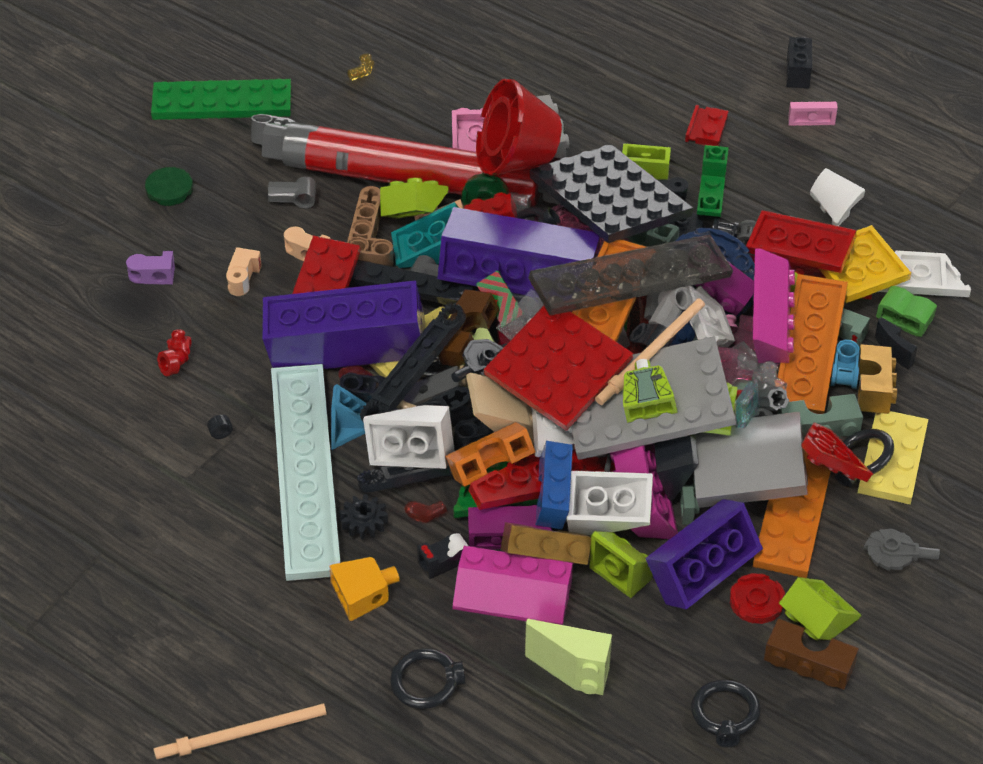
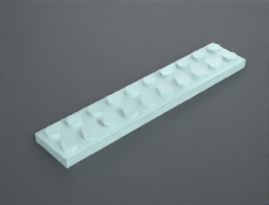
(304, 472)

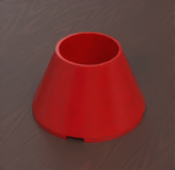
(516, 130)

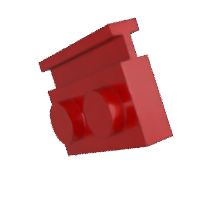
(707, 126)

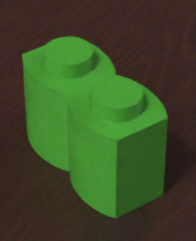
(907, 311)

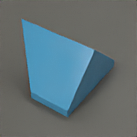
(345, 417)

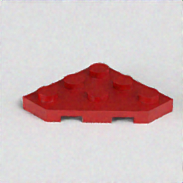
(828, 449)

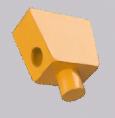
(361, 585)

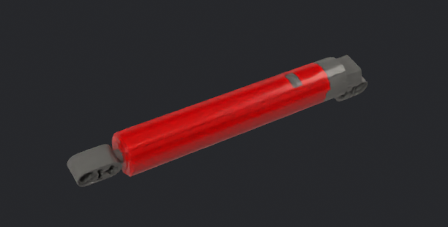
(376, 156)

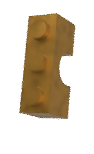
(876, 379)
(546, 543)

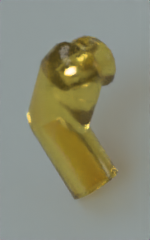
(363, 69)

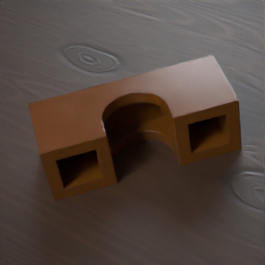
(480, 313)
(829, 666)

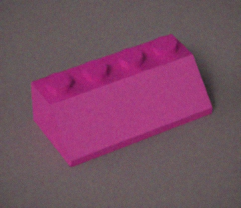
(772, 308)
(662, 518)
(512, 585)

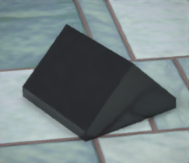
(675, 463)

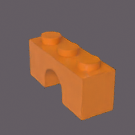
(506, 444)

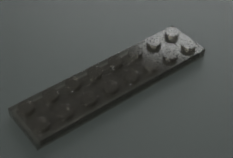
(629, 274)

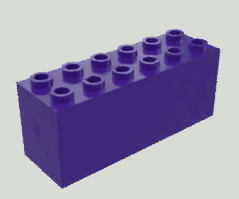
(483, 242)
(343, 325)

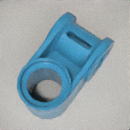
(845, 365)

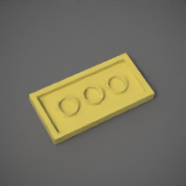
(898, 477)

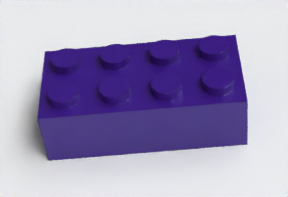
(704, 553)

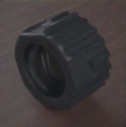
(220, 426)

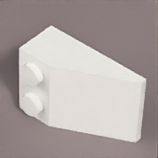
(410, 437)
(609, 501)

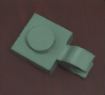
(688, 503)

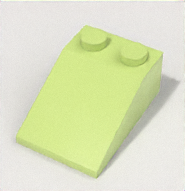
(570, 654)

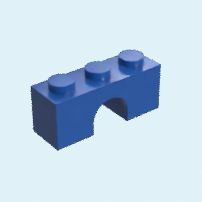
(555, 488)

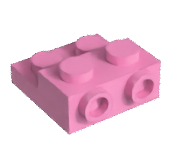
(465, 127)

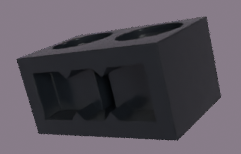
(799, 62)

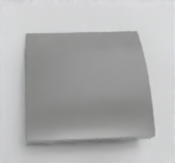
(752, 462)

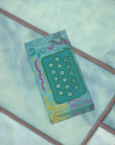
(746, 405)

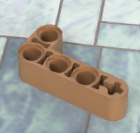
(365, 229)

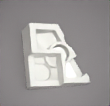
(836, 195)

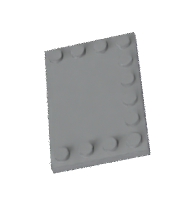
(699, 395)

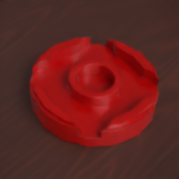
(756, 598)

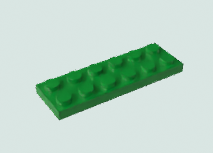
(221, 99)

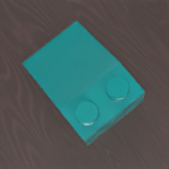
(421, 237)

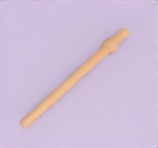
(616, 383)
(184, 745)

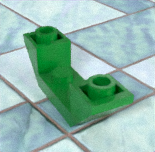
(712, 181)

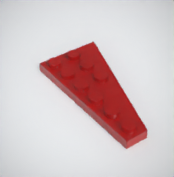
(520, 480)

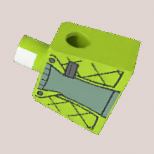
(647, 392)

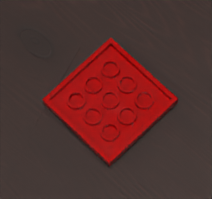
(558, 365)

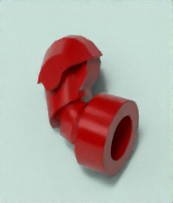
(177, 354)

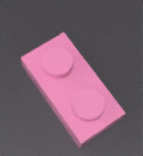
(812, 113)

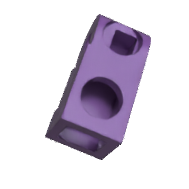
(151, 268)

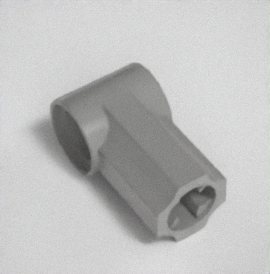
(671, 305)

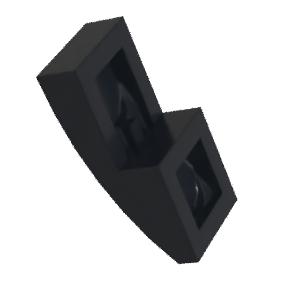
(889, 336)

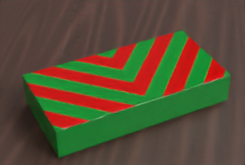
(501, 292)

